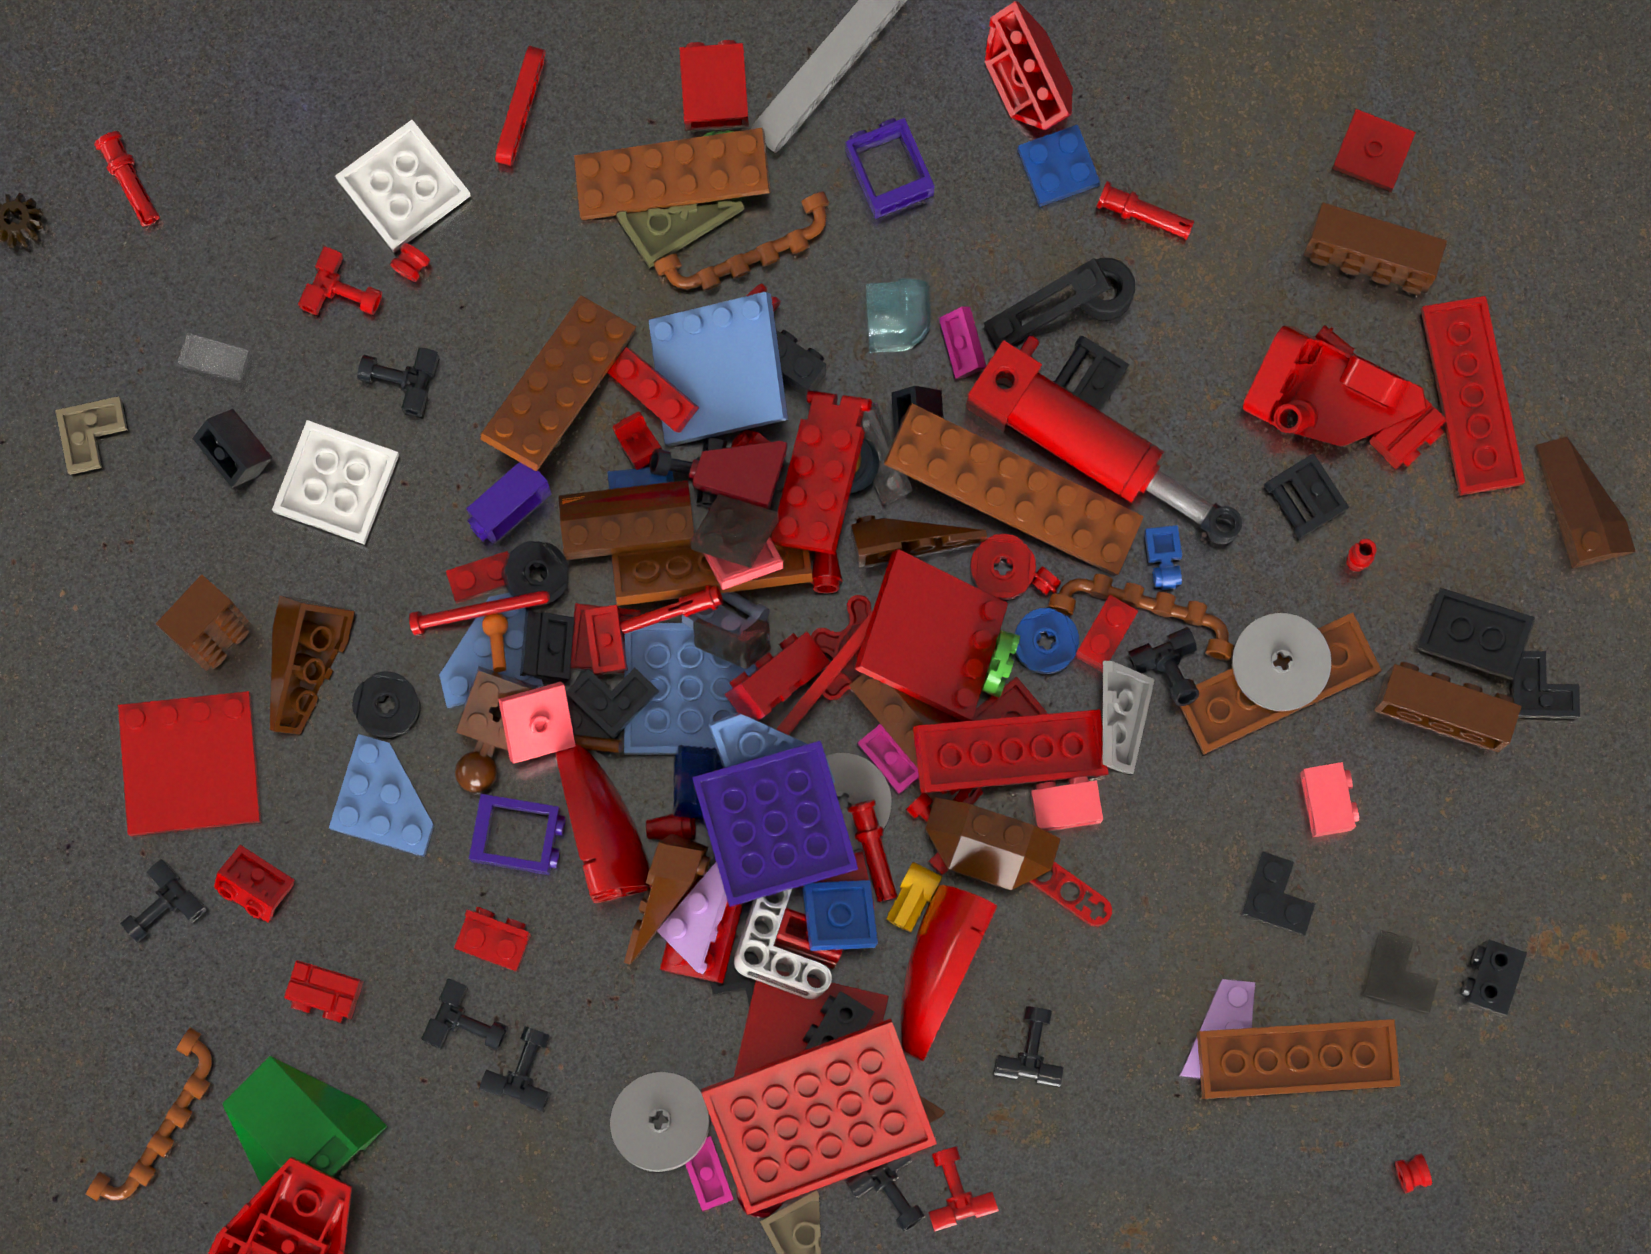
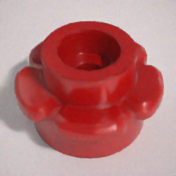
(1045, 581)

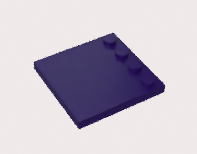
(775, 823)

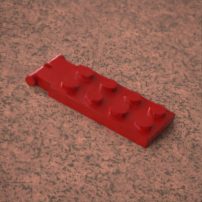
(821, 473)

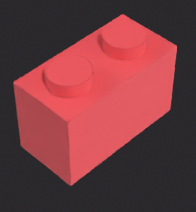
(1329, 799)
(1066, 805)

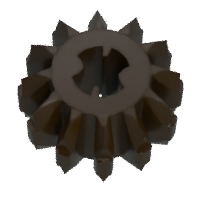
(29, 215)

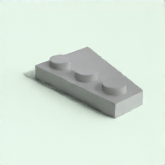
(1124, 714)

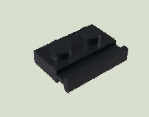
(547, 646)

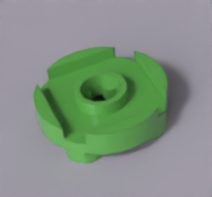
(1000, 663)

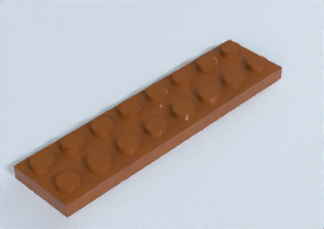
(1013, 489)

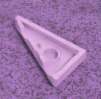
(696, 920)

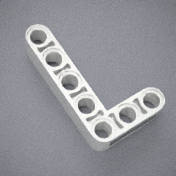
(769, 955)

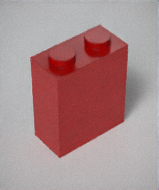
(713, 85)

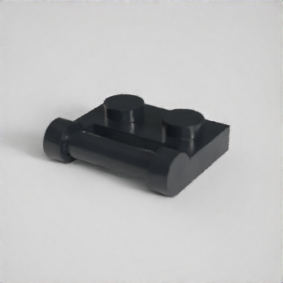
(1099, 378)
(1315, 490)

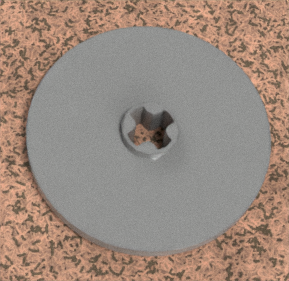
(1271, 685)
(862, 783)
(641, 1104)

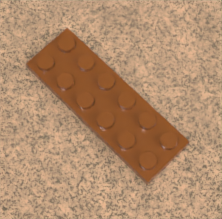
(672, 173)
(558, 383)
(683, 571)
(1226, 713)
(1298, 1059)

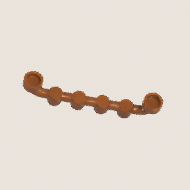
(739, 264)
(1162, 605)
(176, 1116)

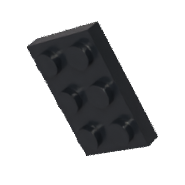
(1476, 633)

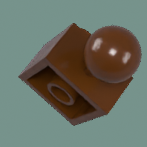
(477, 769)

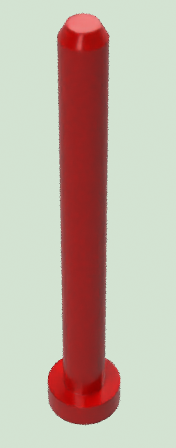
(419, 622)

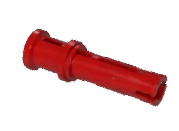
(121, 166)
(1129, 205)
(870, 834)

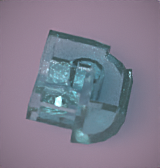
(897, 314)

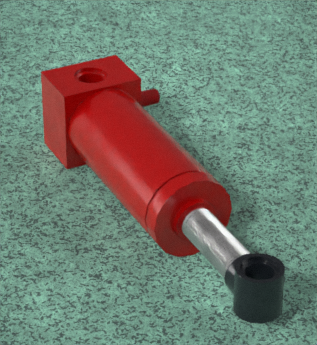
(1083, 435)

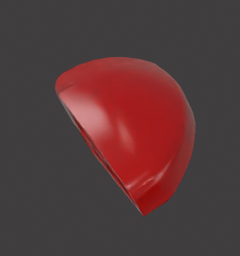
(602, 828)
(939, 962)

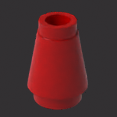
(826, 573)
(663, 826)

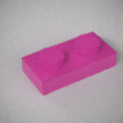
(962, 342)
(889, 758)
(709, 1177)

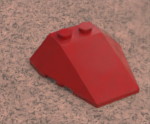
(291, 1214)

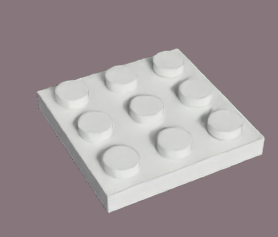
(403, 185)
(335, 482)

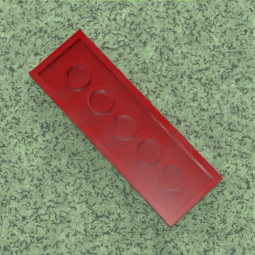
(1472, 395)
(1009, 750)

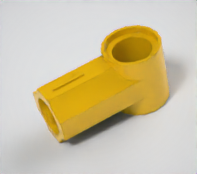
(915, 892)

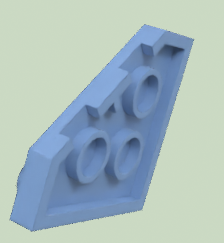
(476, 651)
(746, 739)
(380, 800)

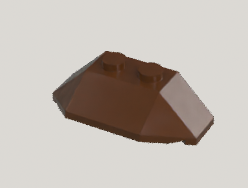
(989, 844)

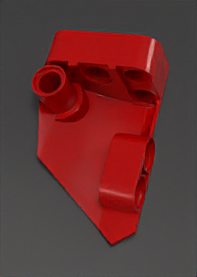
(1331, 391)

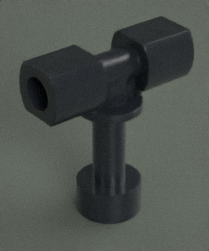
(412, 380)
(662, 463)
(1166, 659)
(170, 895)
(452, 1016)
(1030, 1063)
(517, 1083)
(884, 1178)

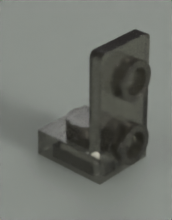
(738, 649)

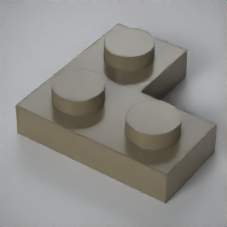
(81, 426)

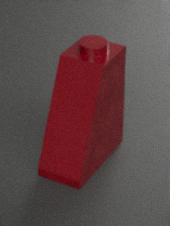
(741, 472)

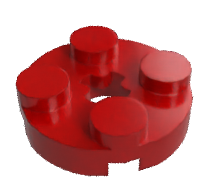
(1017, 555)

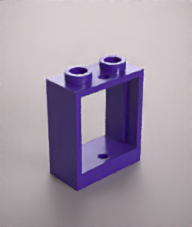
(901, 196)
(507, 503)
(483, 826)

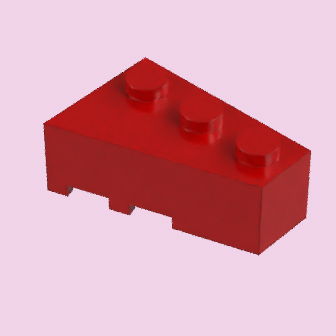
(776, 676)

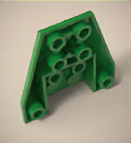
(297, 1116)

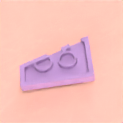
(1228, 1010)

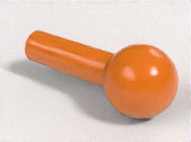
(495, 627)

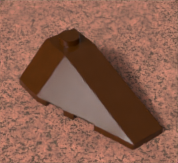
(1585, 512)
(878, 538)
(303, 650)
(672, 875)

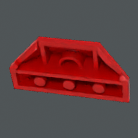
(1027, 69)

